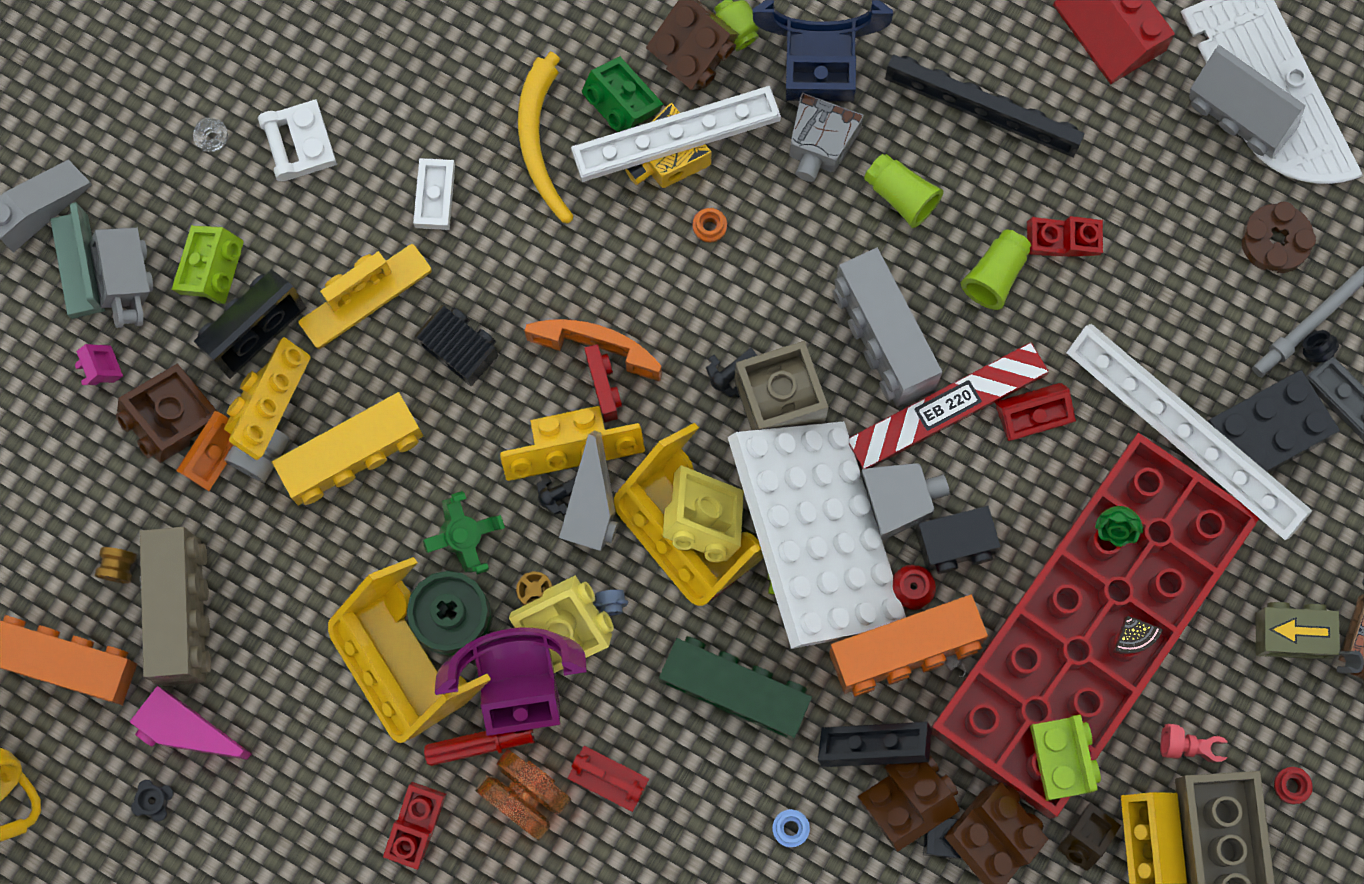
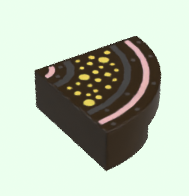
(1135, 636)

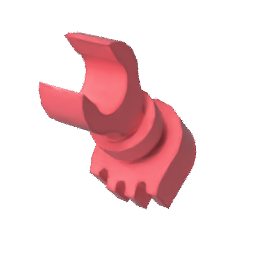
(1175, 743)

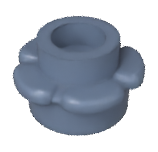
(611, 601)

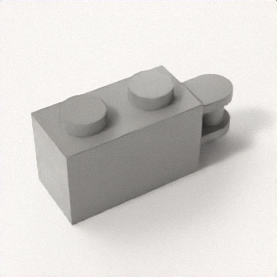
(121, 273)

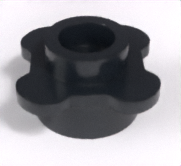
(141, 801)

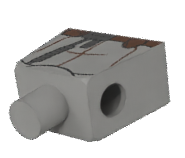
(822, 136)

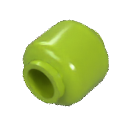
(740, 18)

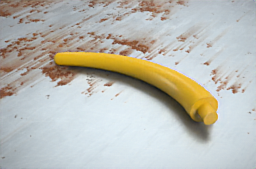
(529, 111)

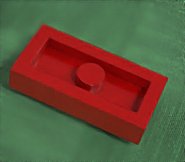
(599, 368)

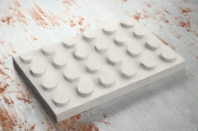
(816, 531)

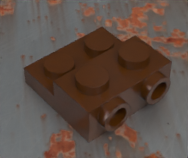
(693, 43)
(164, 413)
(910, 801)
(997, 835)

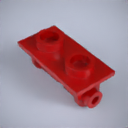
(607, 778)

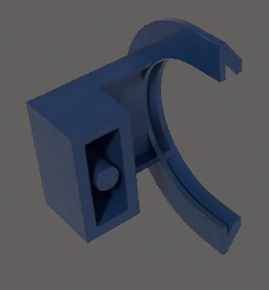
(821, 53)

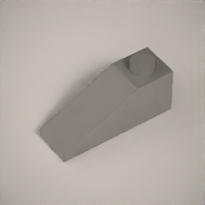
(35, 201)
(591, 502)

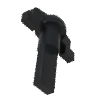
(721, 380)
(548, 498)

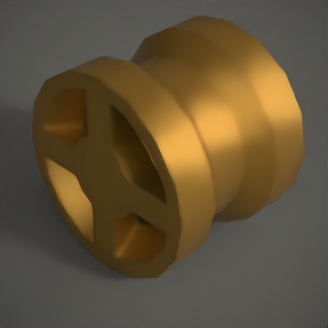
(115, 565)
(530, 586)

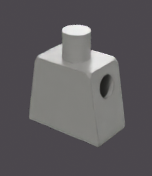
(901, 496)

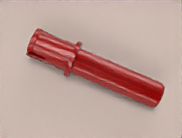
(474, 745)

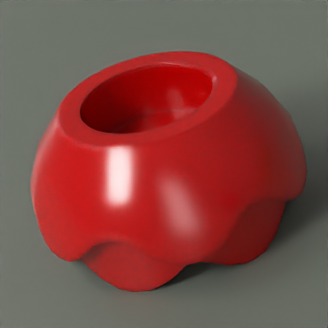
(925, 585)

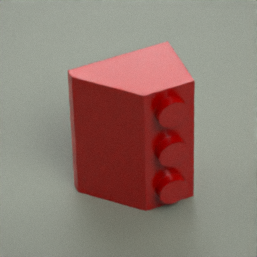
(1117, 32)

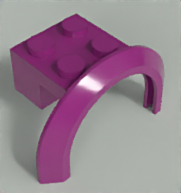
(521, 675)

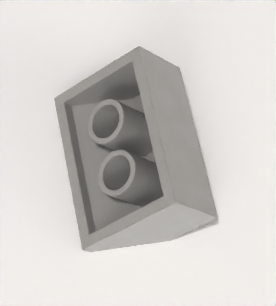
(1246, 103)

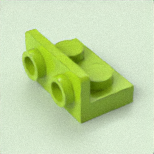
(208, 263)
(1065, 757)

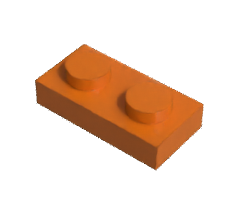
(207, 454)

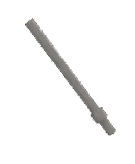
(1285, 347)

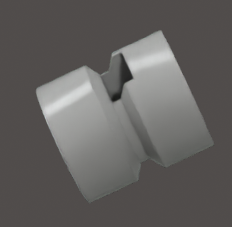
(260, 468)

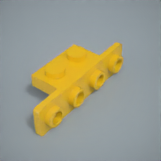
(362, 292)
(265, 398)
(562, 440)

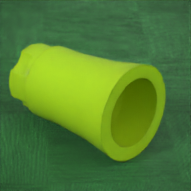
(903, 189)
(997, 270)

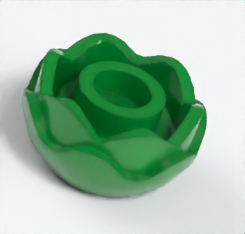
(1119, 526)

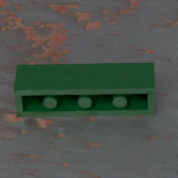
(734, 688)

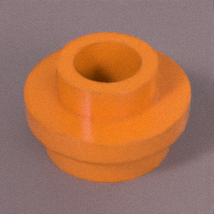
(709, 215)

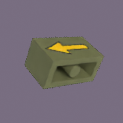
(1297, 632)

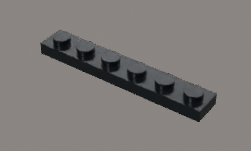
(993, 109)

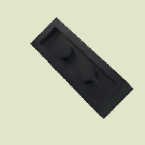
(875, 744)

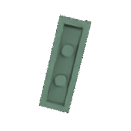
(75, 262)

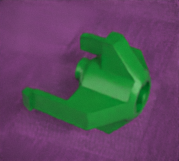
(462, 534)

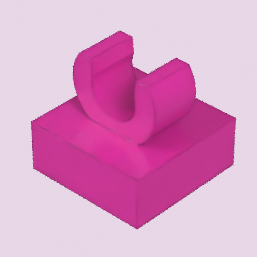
(98, 364)

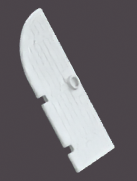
(1262, 40)

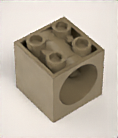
(781, 389)

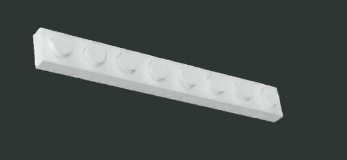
(1189, 432)

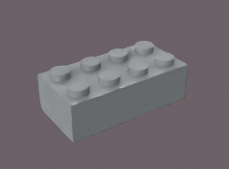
(886, 328)

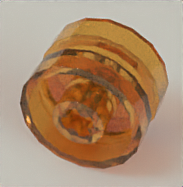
(525, 792)

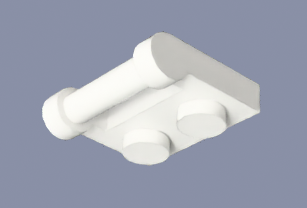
(308, 137)

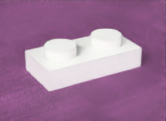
(434, 194)

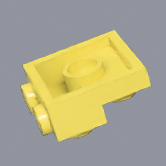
(704, 515)
(570, 613)

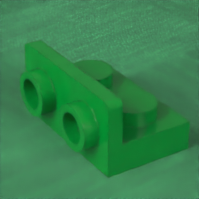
(620, 95)

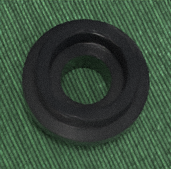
(1320, 346)

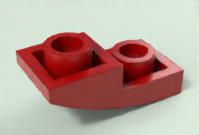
(1065, 238)
(414, 825)

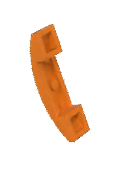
(553, 332)

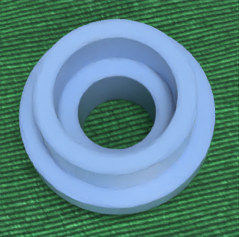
(793, 816)

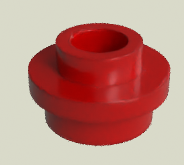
(1303, 781)

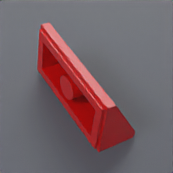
(1036, 411)

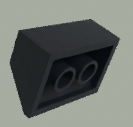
(250, 323)

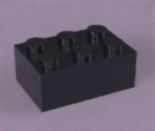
(1278, 422)

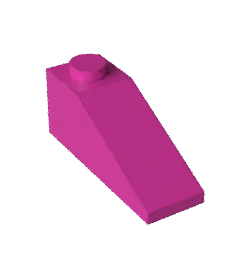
(177, 726)

